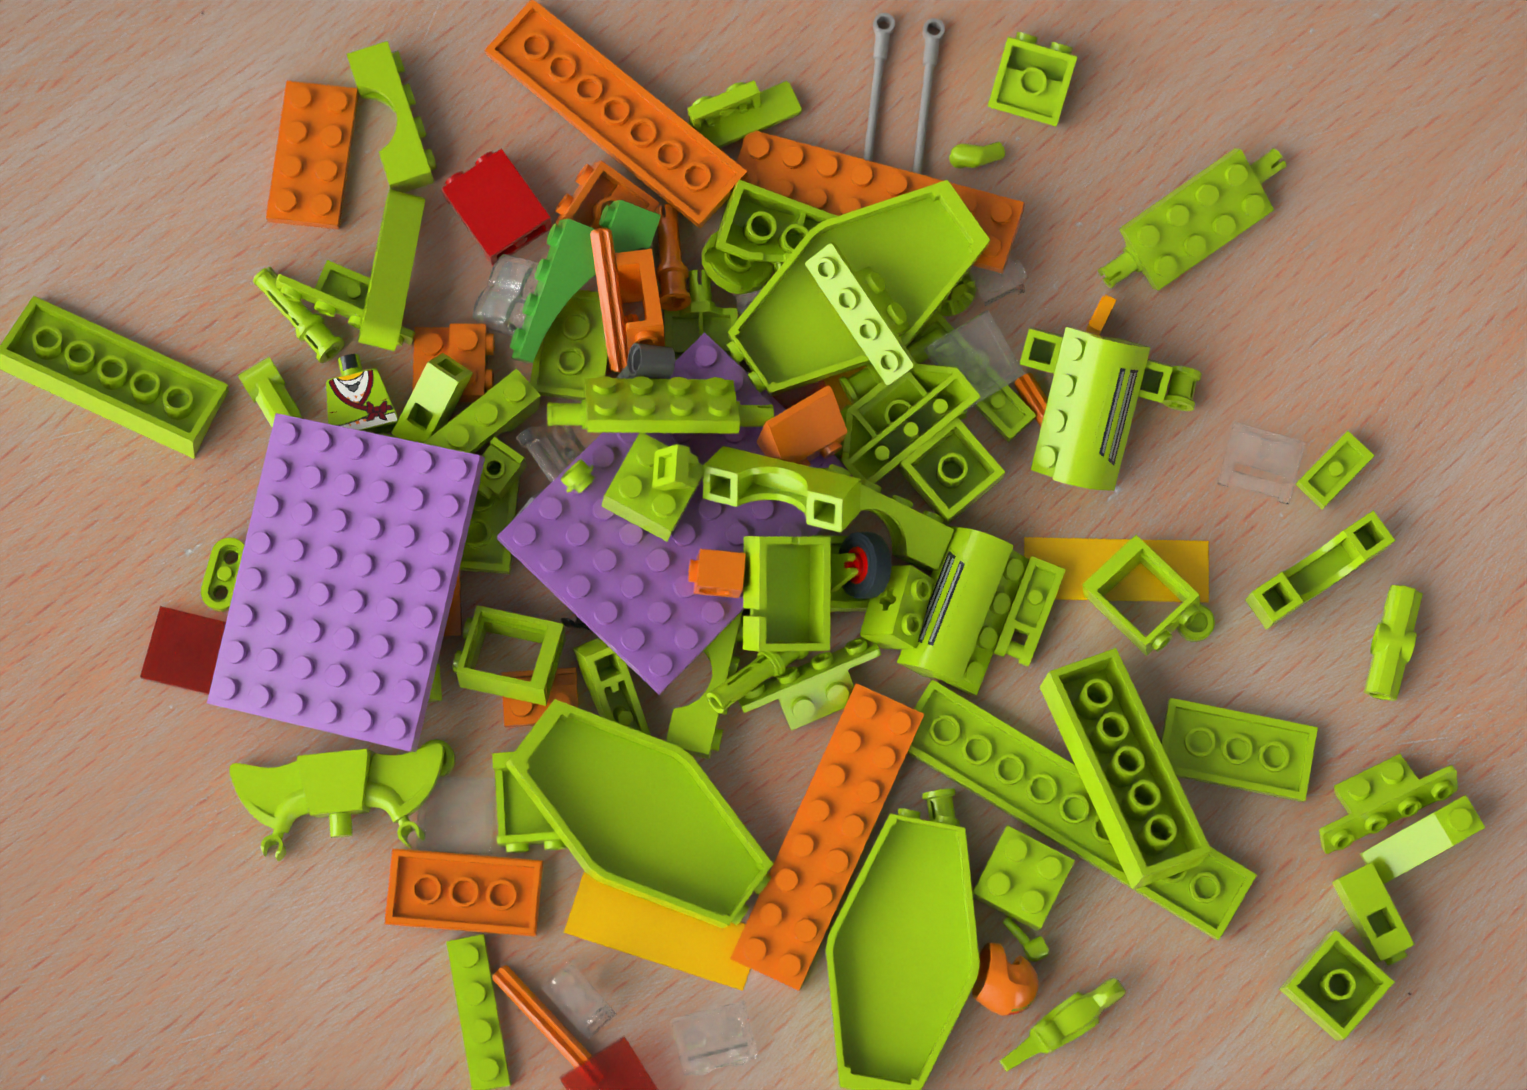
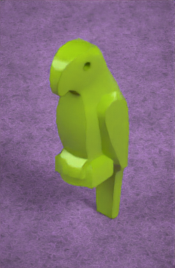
(1066, 1022)

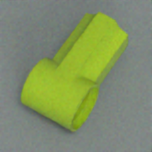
(268, 390)

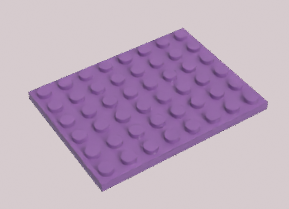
(628, 580)
(346, 581)

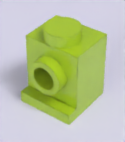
(511, 465)

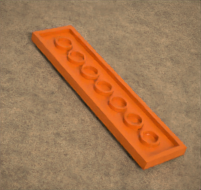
(616, 113)
(849, 183)
(827, 836)

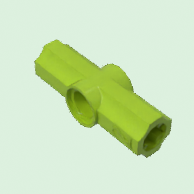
(1393, 642)

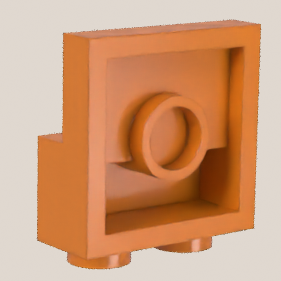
(597, 188)
(463, 343)

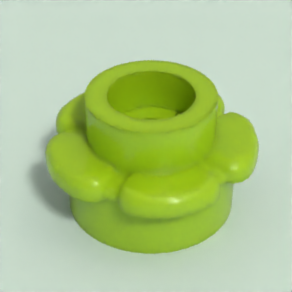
(578, 476)

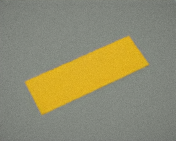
(1085, 556)
(655, 933)

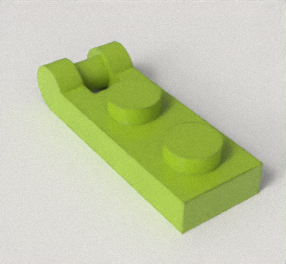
(1030, 609)

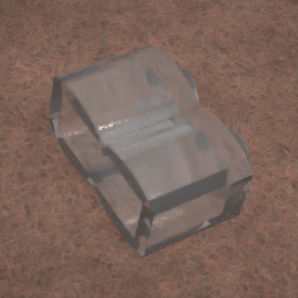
(504, 297)

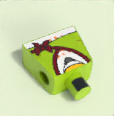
(359, 398)

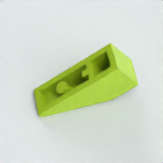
(610, 685)
(1424, 839)

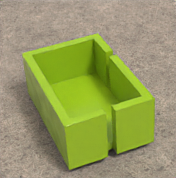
(787, 593)

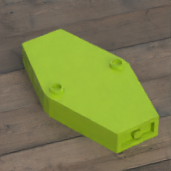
(913, 241)
(640, 815)
(902, 954)

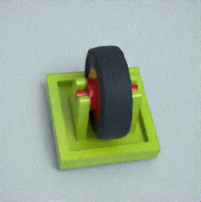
(858, 570)

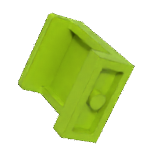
(517, 815)

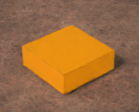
(1101, 315)

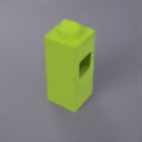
(432, 399)
(1374, 915)

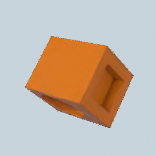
(717, 573)

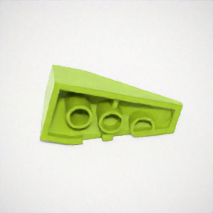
(764, 224)

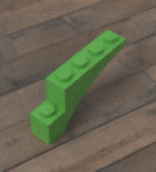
(572, 265)

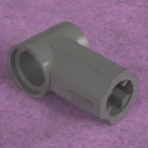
(649, 362)

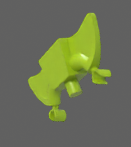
(337, 788)

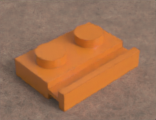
(523, 713)

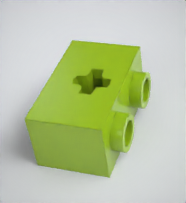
(898, 613)

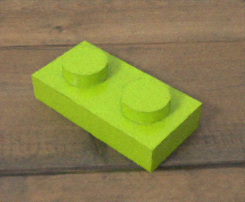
(1334, 470)

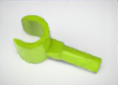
(1034, 949)

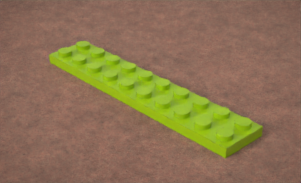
(1053, 801)

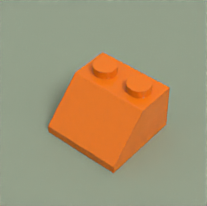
(805, 430)

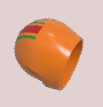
(1003, 985)

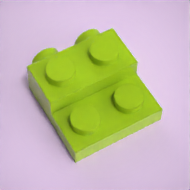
(1033, 79)

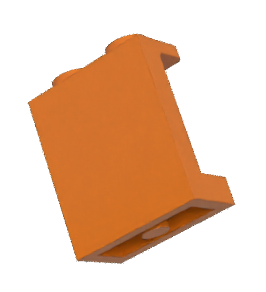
(638, 284)

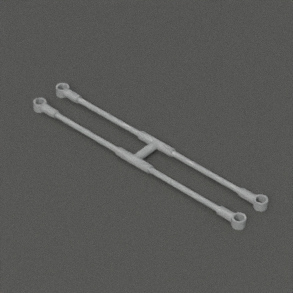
(930, 61)

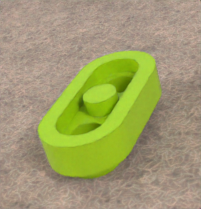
(221, 574)

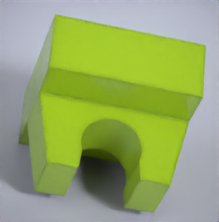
(672, 468)

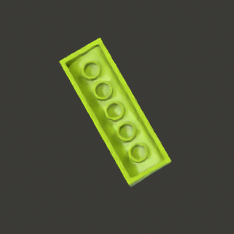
(112, 376)

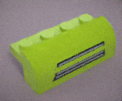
(1090, 409)
(966, 609)

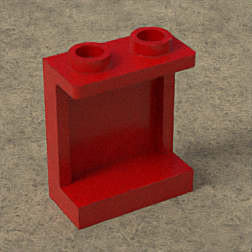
(497, 206)

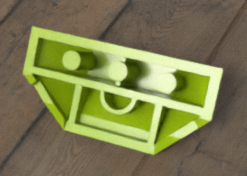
(901, 417)

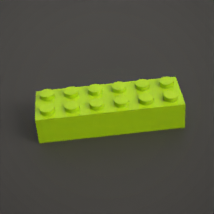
(1124, 768)

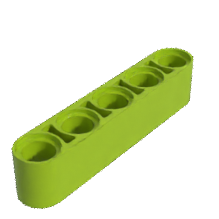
(391, 270)

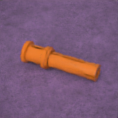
(672, 271)

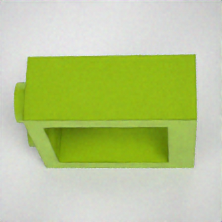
(1120, 566)
(518, 626)

